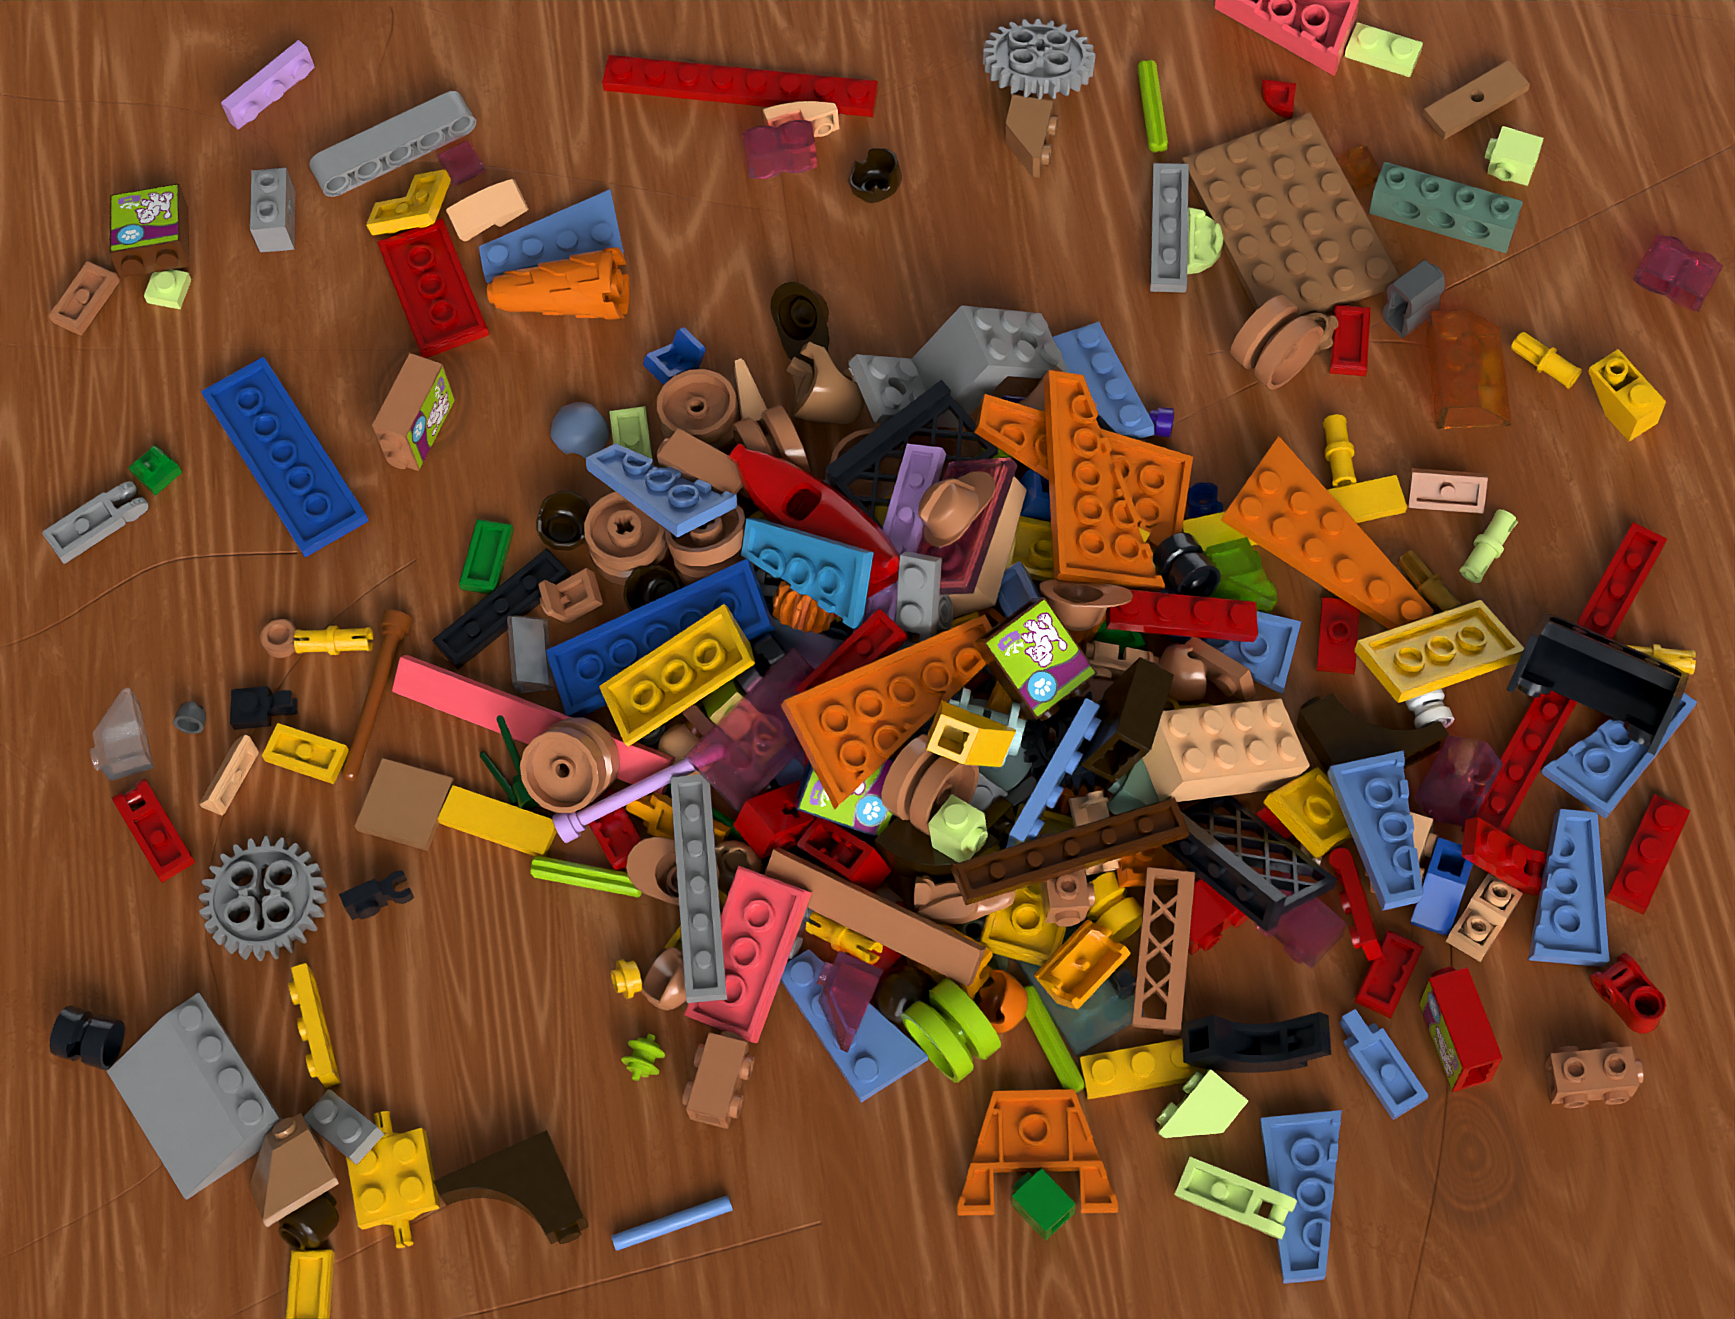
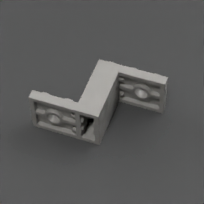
(968, 354)

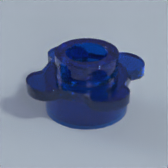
(1206, 492)

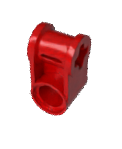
(1626, 986)

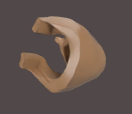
(830, 396)

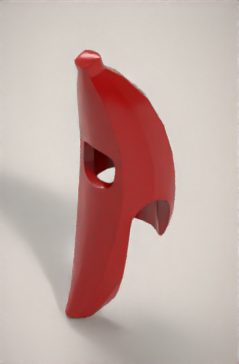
(809, 504)

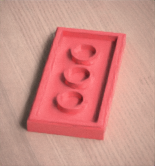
(757, 938)

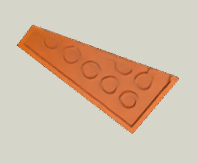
(1089, 501)
(1307, 528)
(873, 710)

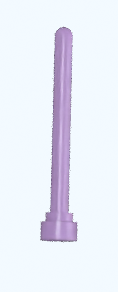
(571, 824)

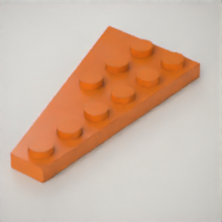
(1153, 474)

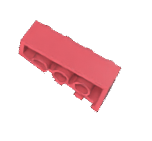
(1305, 27)

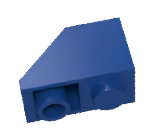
(1442, 888)

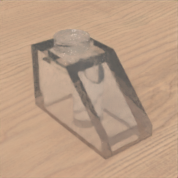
(122, 739)

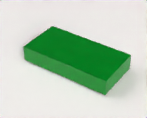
(486, 556)

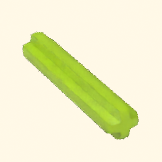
(1152, 106)
(583, 875)
(1052, 1042)

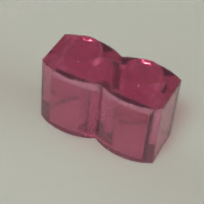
(780, 149)
(1677, 272)

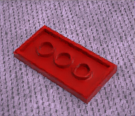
(433, 289)

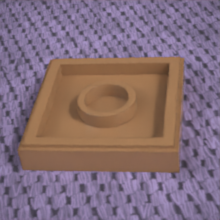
(404, 804)

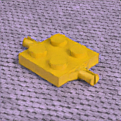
(394, 1181)

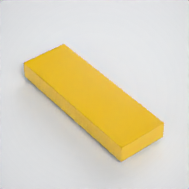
(497, 822)

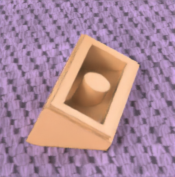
(230, 775)

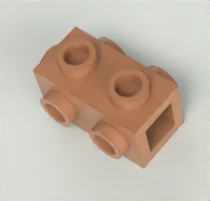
(1067, 898)
(1593, 1074)
(719, 1077)

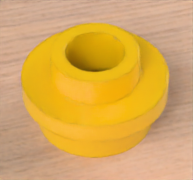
(626, 978)

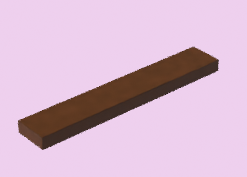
(1069, 851)

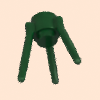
(517, 792)

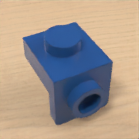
(676, 358)

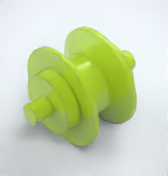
(643, 1057)

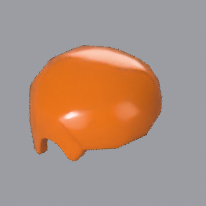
(1003, 1001)

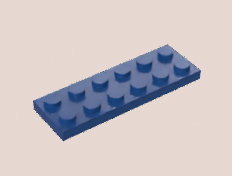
(284, 457)
(605, 651)

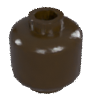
(310, 1223)

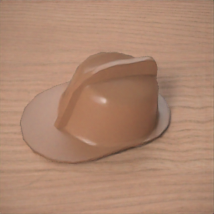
(952, 506)
(1083, 604)
(654, 869)

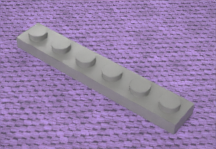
(698, 889)

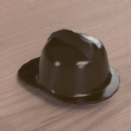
(800, 318)

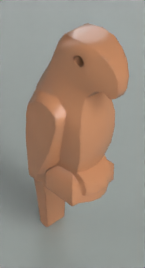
(945, 905)

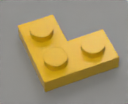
(416, 209)

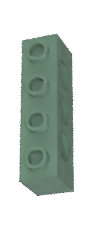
(1445, 207)

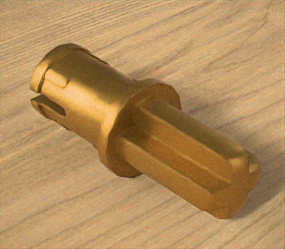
(1428, 584)

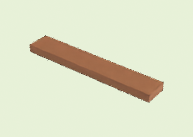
(879, 918)

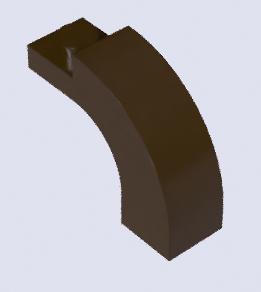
(911, 850)

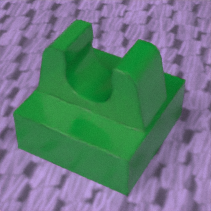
(155, 470)

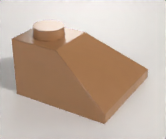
(290, 1170)

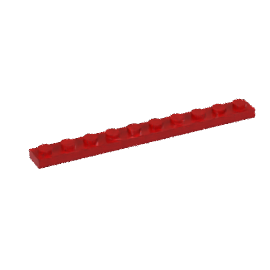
(1551, 711)

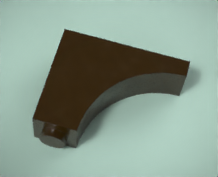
(1342, 737)
(526, 1177)

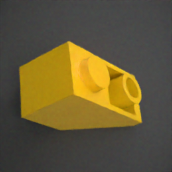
(1626, 395)
(968, 737)

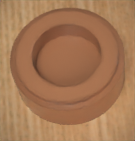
(279, 638)

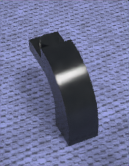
(1255, 1048)

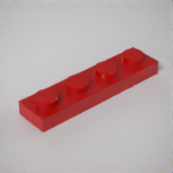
(1186, 616)

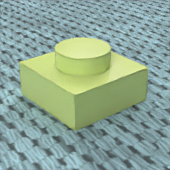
(168, 288)

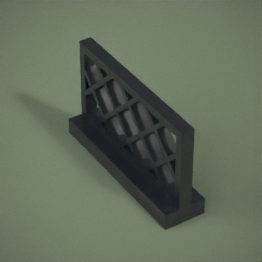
(895, 433)
(1232, 872)

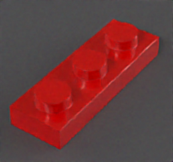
(870, 642)
(1648, 854)

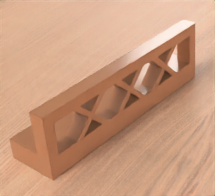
(1178, 953)

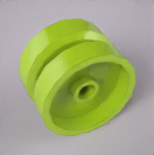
(951, 1030)

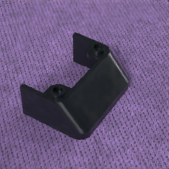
(1601, 676)

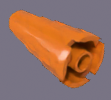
(578, 286)

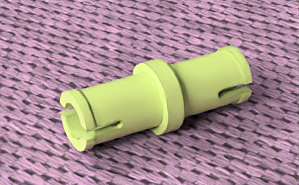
(1488, 546)

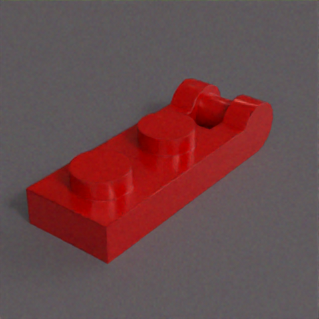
(153, 831)
(1503, 856)
(1355, 902)

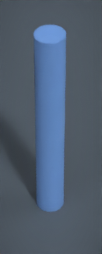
(671, 1222)

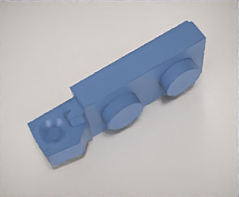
(1382, 1065)

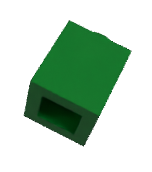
(1042, 1203)

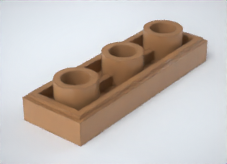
(1476, 99)

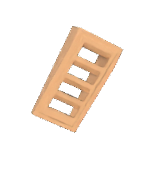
(749, 398)

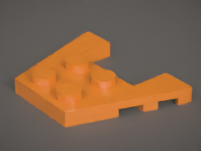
(1031, 1133)

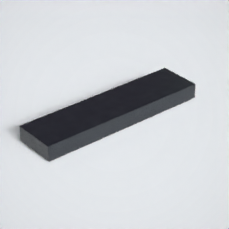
(489, 617)

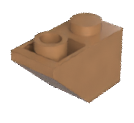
(1028, 131)

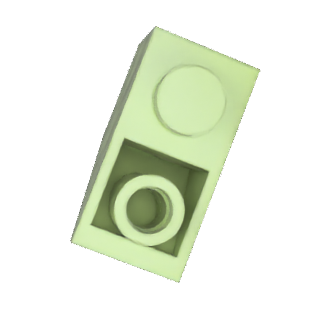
(1204, 1109)

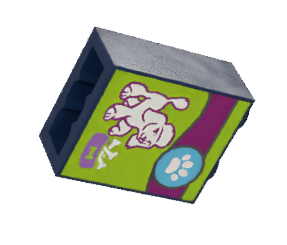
(860, 811)

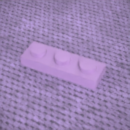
(268, 85)

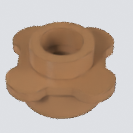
(1328, 324)

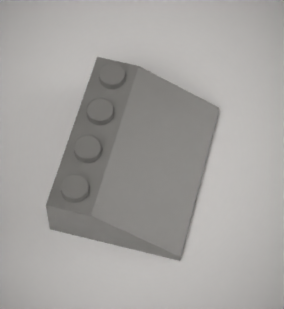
(194, 1096)

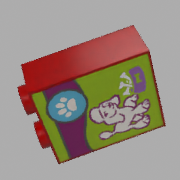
(1460, 1028)

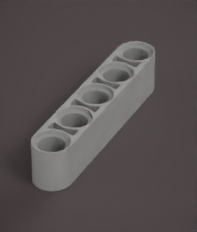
(392, 143)

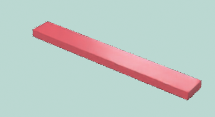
(525, 719)

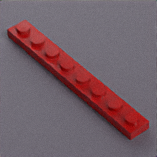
(736, 84)

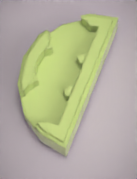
(1204, 241)

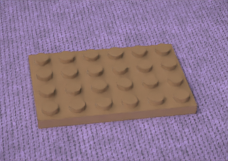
(1290, 218)

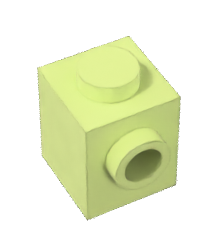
(1513, 155)
(958, 829)

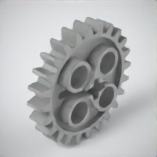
(1038, 59)
(297, 896)

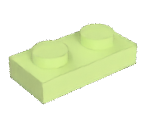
(1383, 49)

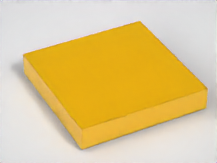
(1311, 812)

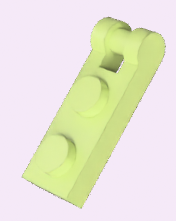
(1234, 1197)

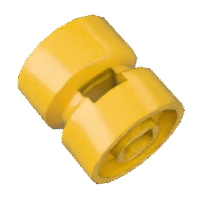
(1113, 910)

